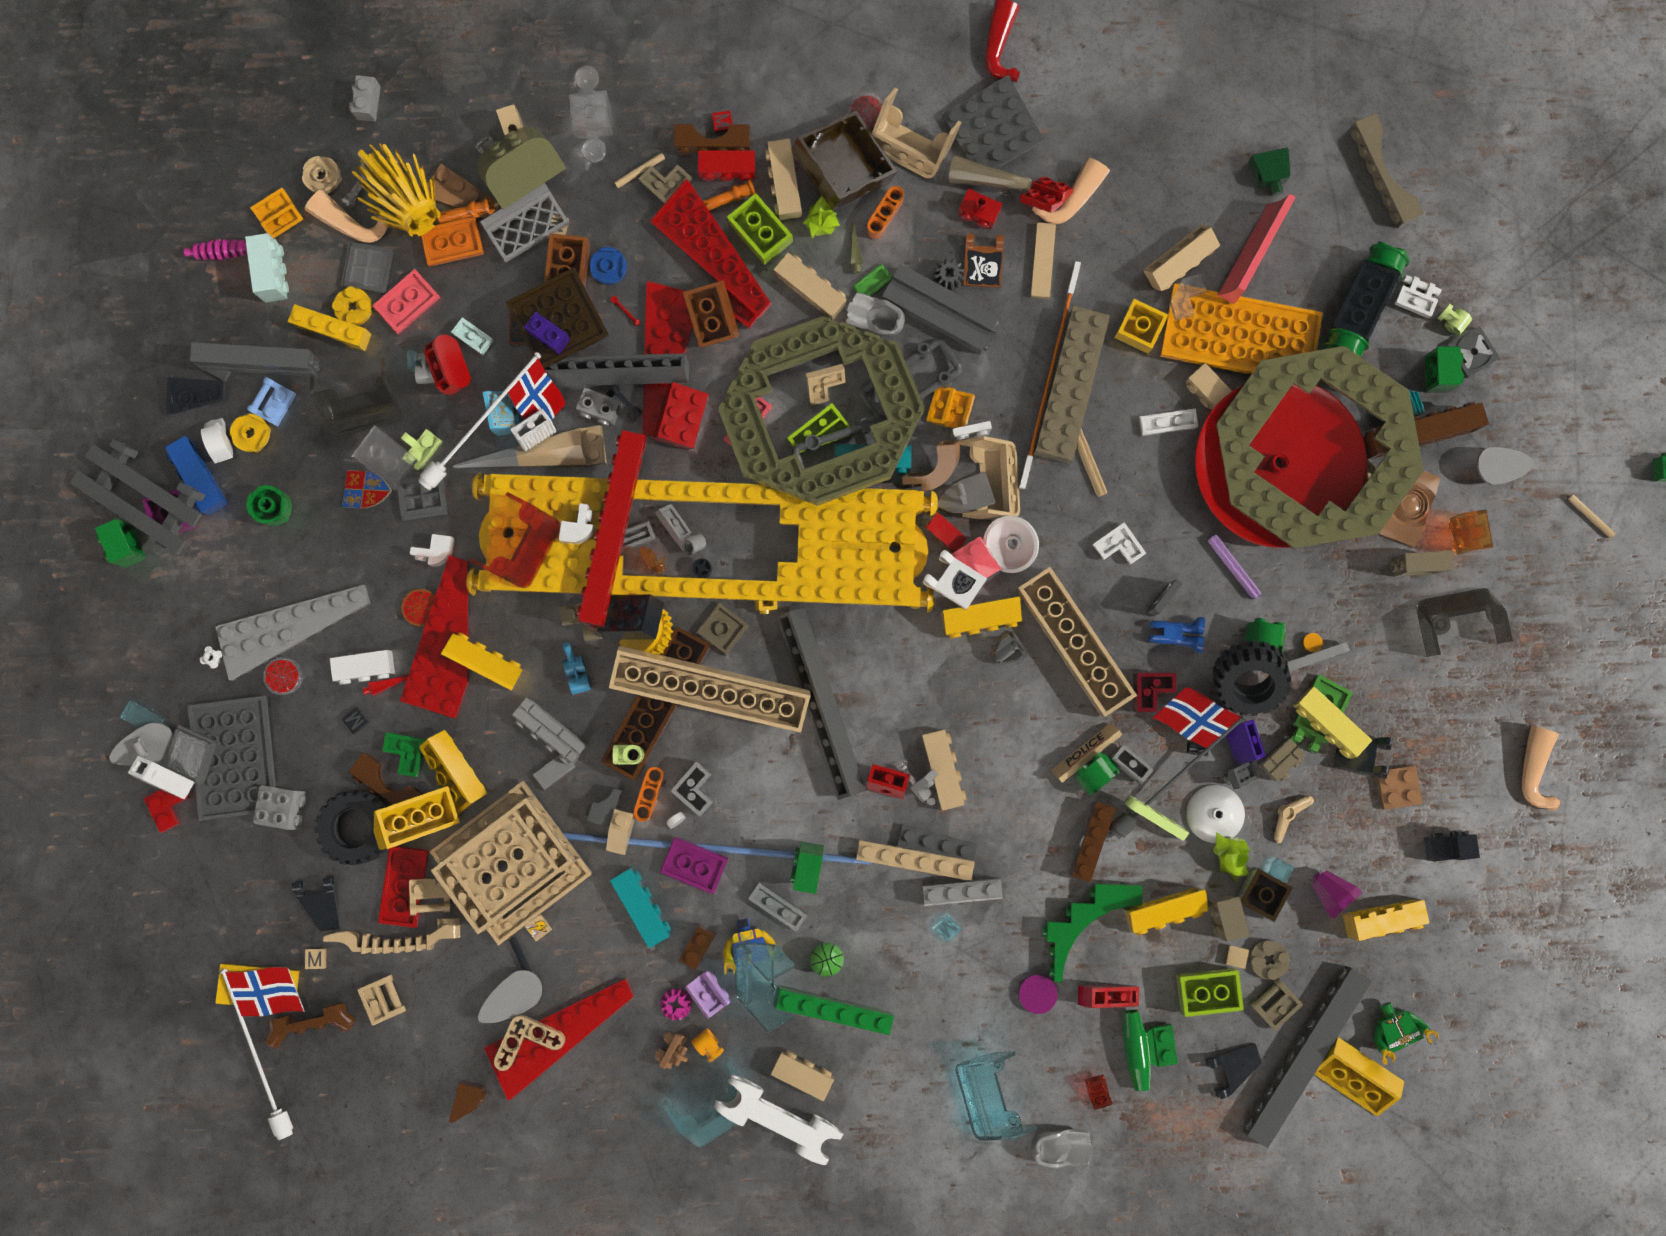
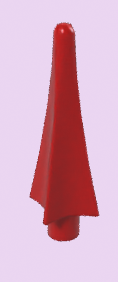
(379, 686)

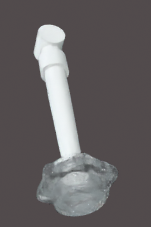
(901, 766)

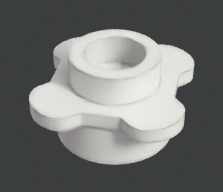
(217, 655)

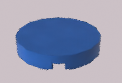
(608, 266)

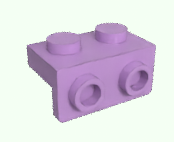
(707, 994)

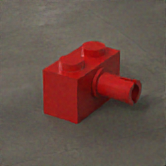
(979, 209)

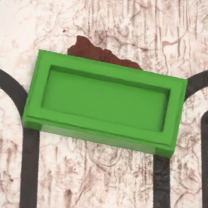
(873, 281)

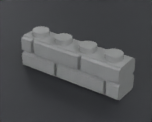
(550, 730)
(962, 891)

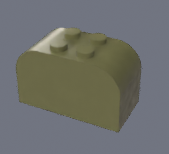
(518, 165)

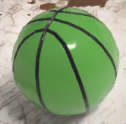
(826, 959)

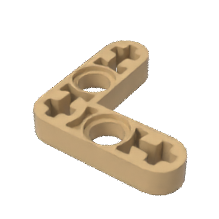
(526, 1032)

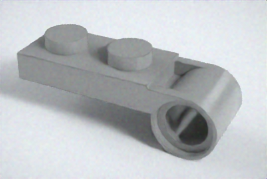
(679, 531)

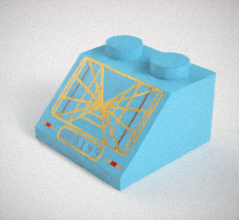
(503, 416)

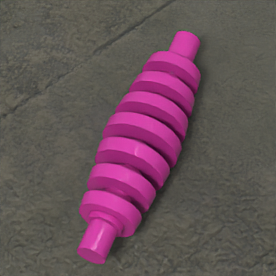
(217, 249)

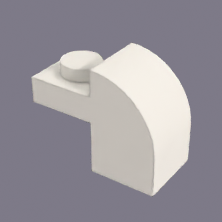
(216, 441)
(578, 532)
(439, 550)

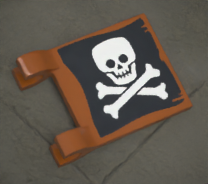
(983, 263)

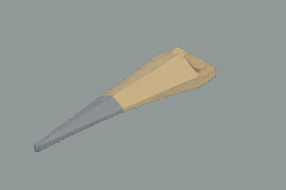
(569, 448)

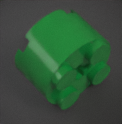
(262, 498)
(1271, 633)
(1097, 774)

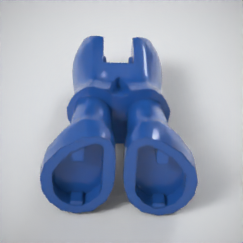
(1174, 630)

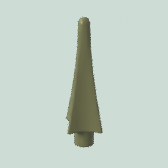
(856, 258)

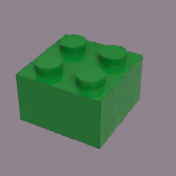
(1443, 369)
(120, 543)
(806, 873)

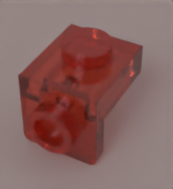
(1098, 1092)

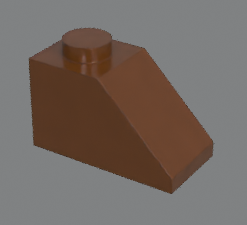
(467, 1099)

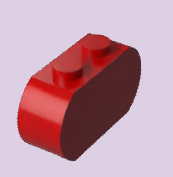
(447, 364)

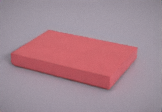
(406, 301)

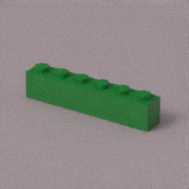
(833, 1010)

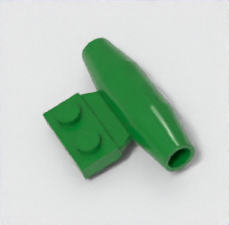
(1146, 1048)

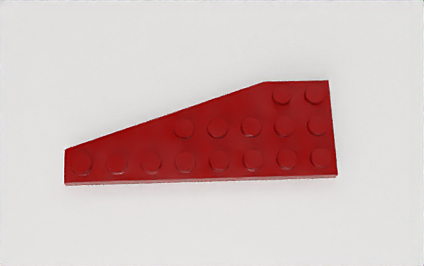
(434, 679)

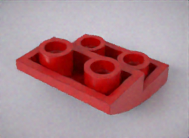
(1046, 194)

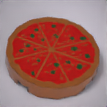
(417, 606)

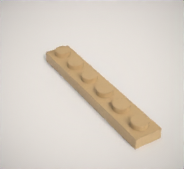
(915, 860)

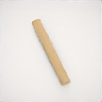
(639, 170)
(1591, 516)

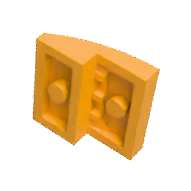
(277, 213)
(950, 408)

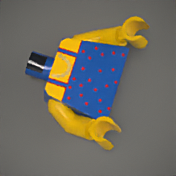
(745, 935)

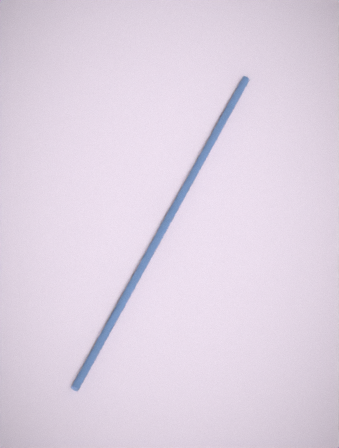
(715, 848)

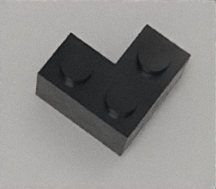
(1456, 845)

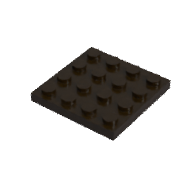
(568, 307)

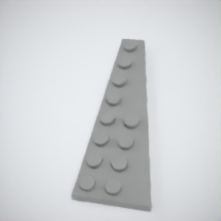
(265, 635)

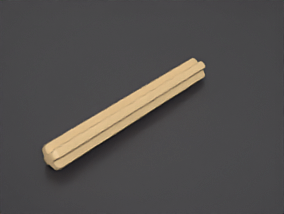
(1090, 466)

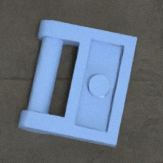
(277, 403)

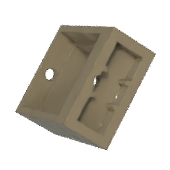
(1422, 563)

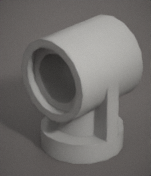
(422, 371)

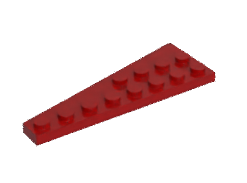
(698, 234)
(666, 332)
(573, 1021)

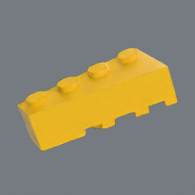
(1386, 919)

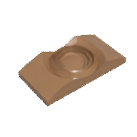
(1411, 515)

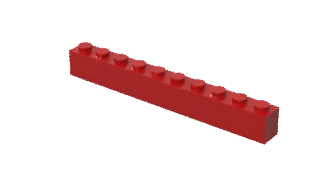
(612, 528)

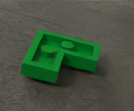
(409, 750)

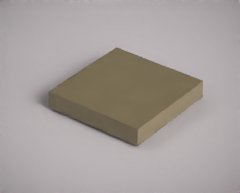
(722, 628)

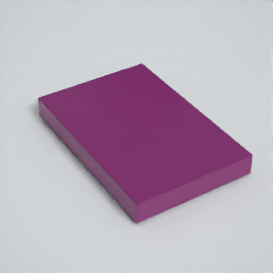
(694, 865)

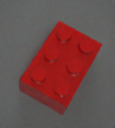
(680, 416)

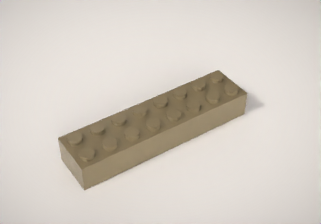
(1071, 385)

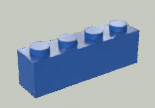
(195, 473)

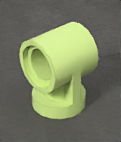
(1456, 321)
(621, 754)

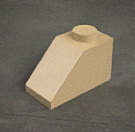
(620, 832)

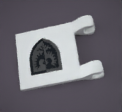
(958, 582)

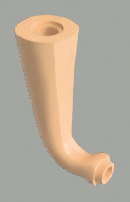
(1086, 183)
(330, 213)
(1537, 753)

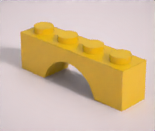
(328, 326)

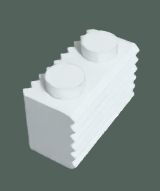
(533, 430)

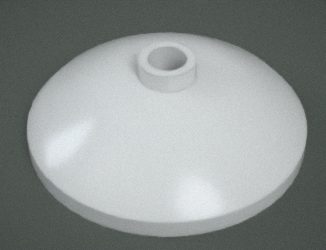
(1000, 539)
(1202, 810)

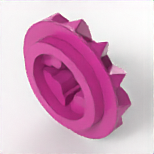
(680, 1012)

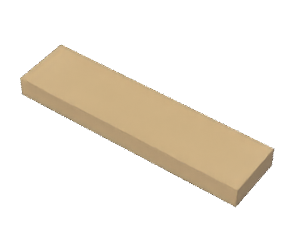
(1043, 260)

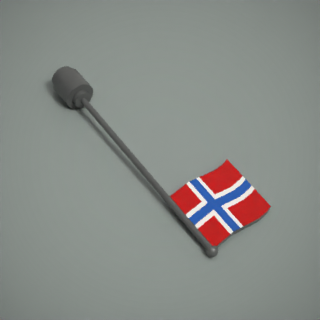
(1196, 720)

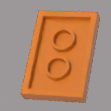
(452, 242)

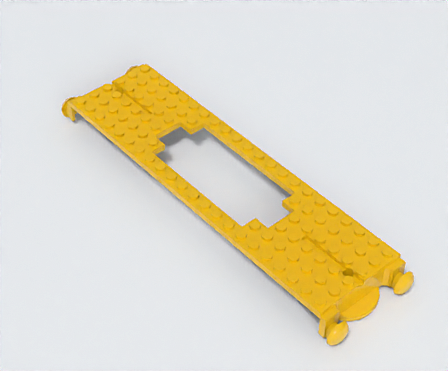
(840, 542)

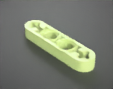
(1157, 818)

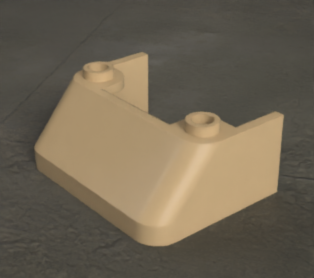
(908, 146)
(1000, 463)

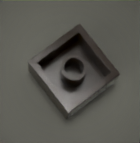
(1264, 894)

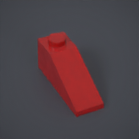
(1108, 996)

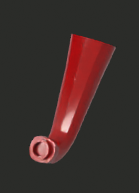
(1001, 23)

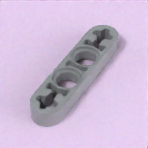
(1318, 656)

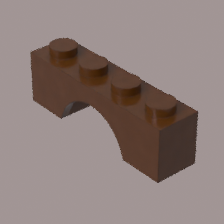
(689, 141)
(369, 770)
(1090, 849)

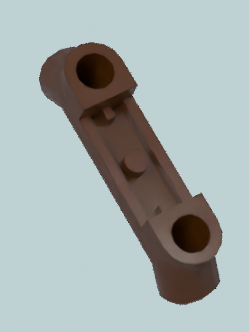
(333, 1014)

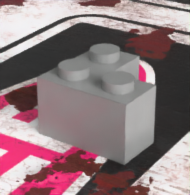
(689, 789)

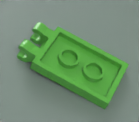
(1337, 695)

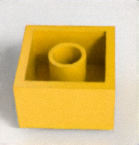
(1141, 326)

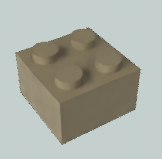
(1228, 917)

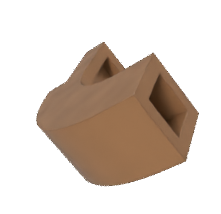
(948, 458)

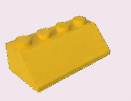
(982, 616)
(481, 661)
(414, 818)
(1166, 910)
(1360, 1078)

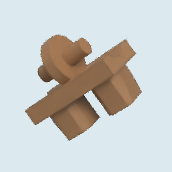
(675, 1052)

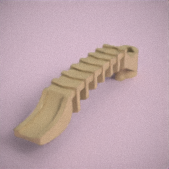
(446, 929)

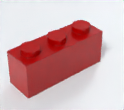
(727, 165)

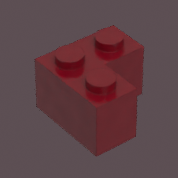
(1148, 685)

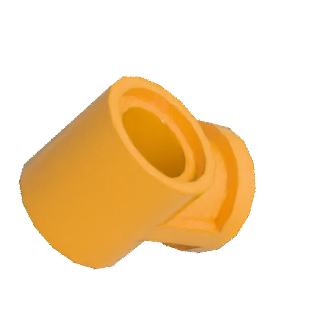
(707, 1045)

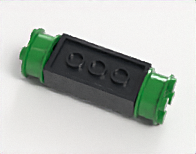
(1368, 298)

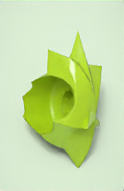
(821, 219)
(1232, 856)

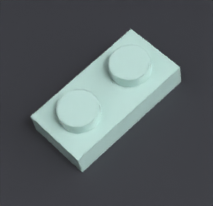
(472, 336)

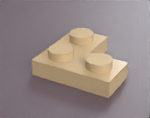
(820, 380)

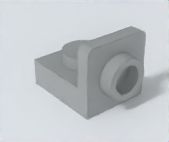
(922, 787)

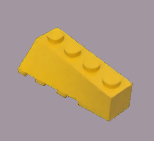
(453, 771)

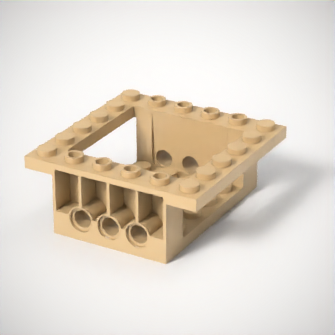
(492, 836)

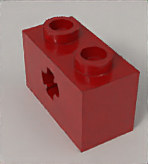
(887, 781)

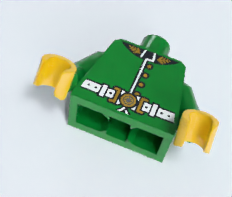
(1398, 1030)

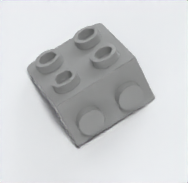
(279, 808)

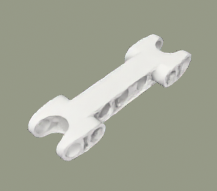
(806, 1134)

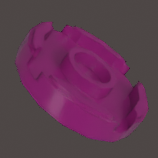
(1037, 994)

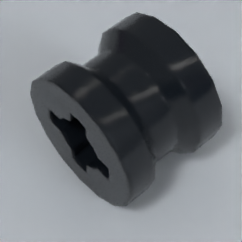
(699, 566)

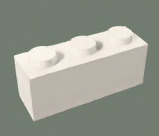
(362, 667)

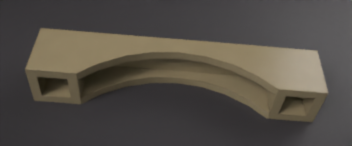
(1401, 204)

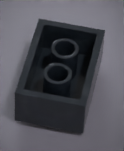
(632, 617)

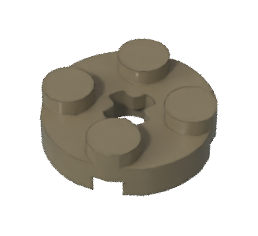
(1280, 957)

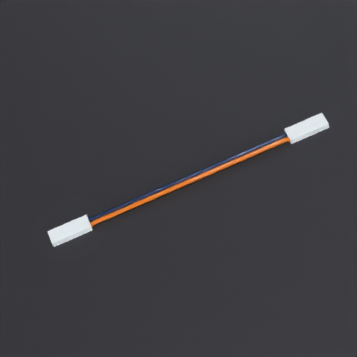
(1070, 292)

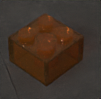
(1471, 532)

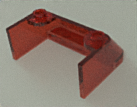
(532, 548)

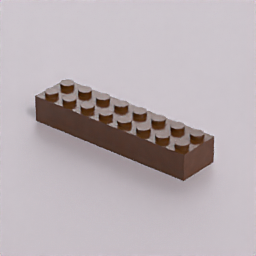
(651, 716)

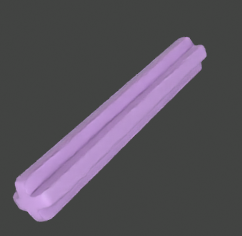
(1234, 567)

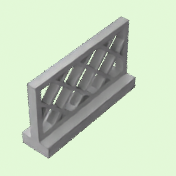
(520, 207)

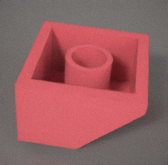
(978, 557)

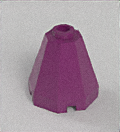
(1334, 892)

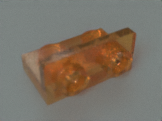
(654, 565)

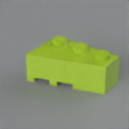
(823, 423)

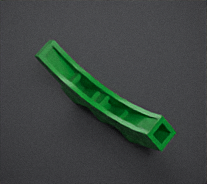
(1064, 933)

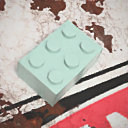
(267, 268)

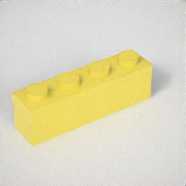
(1332, 723)

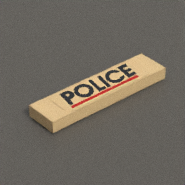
(1086, 752)

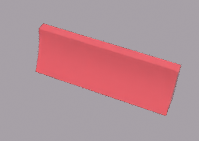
(1255, 249)

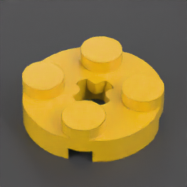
(348, 296)
(255, 442)

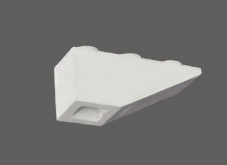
(160, 777)

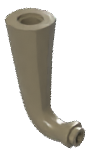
(973, 173)

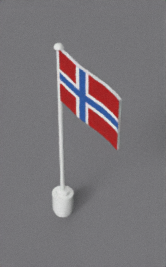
(529, 393)
(263, 994)

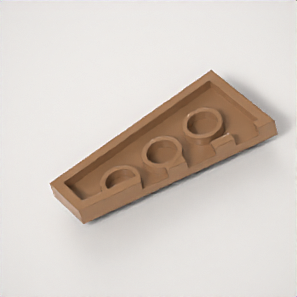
(456, 191)

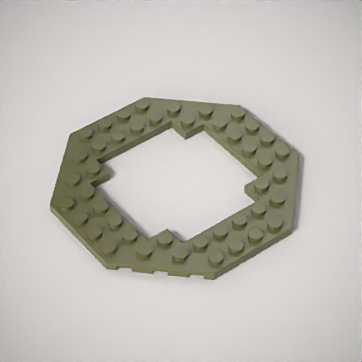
(1362, 385)
(841, 474)

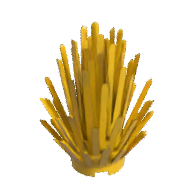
(402, 193)

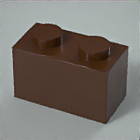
(697, 947)

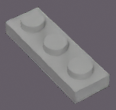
(777, 907)

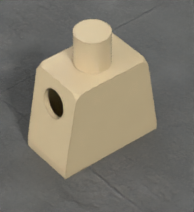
(509, 119)

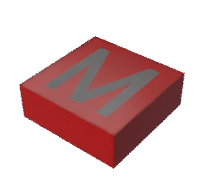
(722, 121)

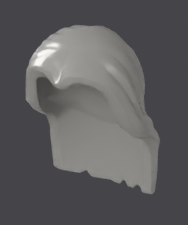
(875, 315)
(1062, 1148)

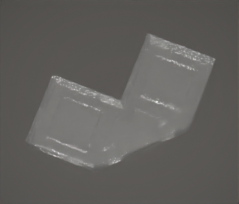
(1181, 303)

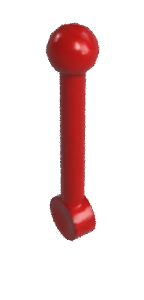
(614, 300)

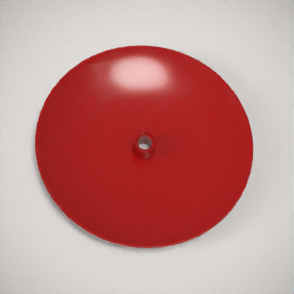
(1318, 452)

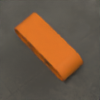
(889, 204)
(642, 801)

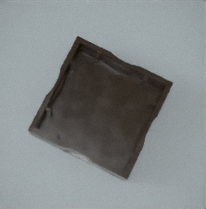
(843, 160)

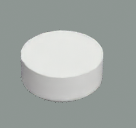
(675, 820)

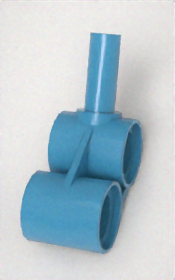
(576, 669)

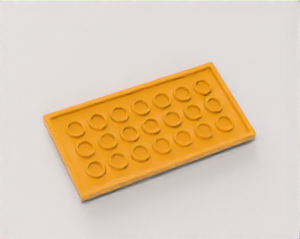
(1239, 333)

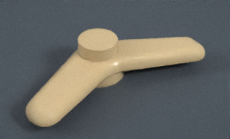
(1288, 813)

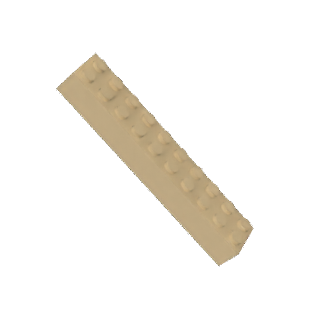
(709, 689)

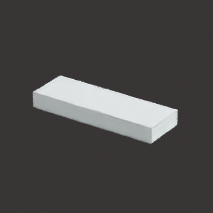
(1168, 422)

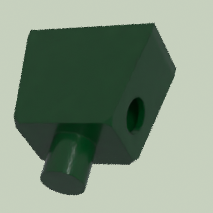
(1271, 169)

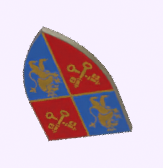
(364, 490)

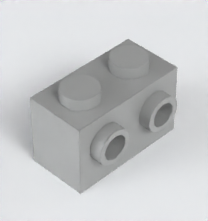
(365, 98)
(599, 407)

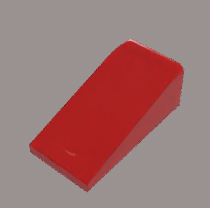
(946, 532)

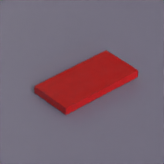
(401, 866)

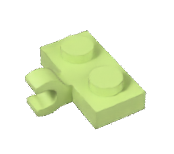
(423, 447)

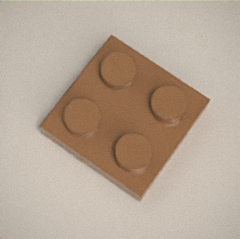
(1400, 788)

